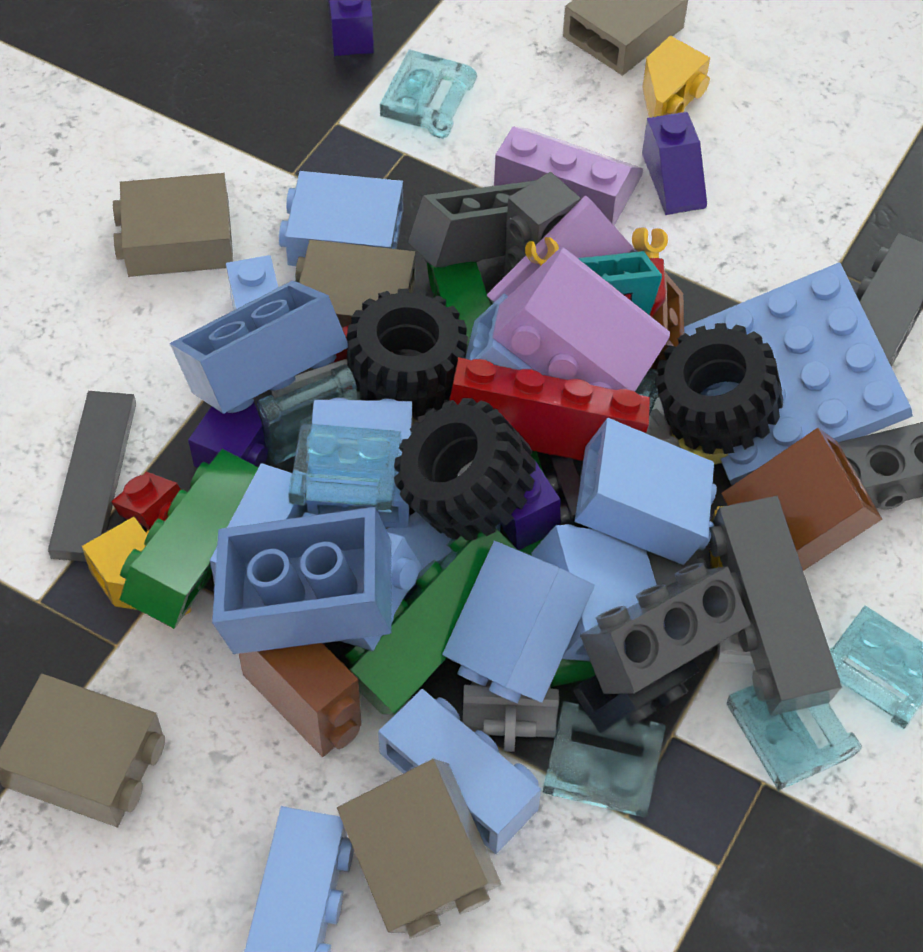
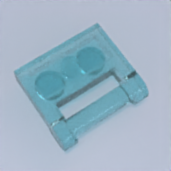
(416, 86)
(285, 413)
(345, 455)
(887, 654)
(784, 741)
(599, 774)

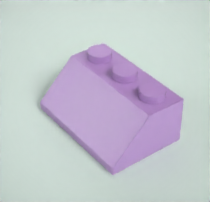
(603, 179)
(581, 232)
(578, 326)

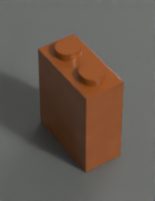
(817, 495)
(309, 691)

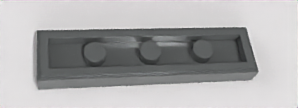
(92, 473)

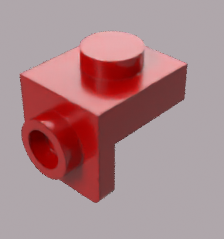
(146, 499)

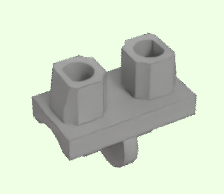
(502, 717)

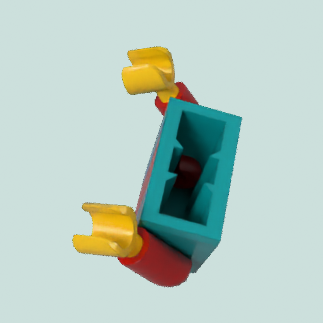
(634, 274)

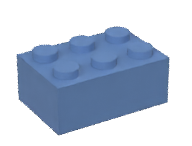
(260, 346)
(303, 581)

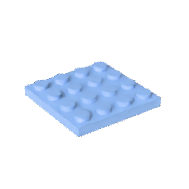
(825, 361)

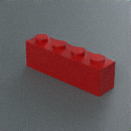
(549, 411)

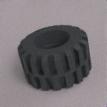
(409, 323)
(714, 358)
(489, 486)

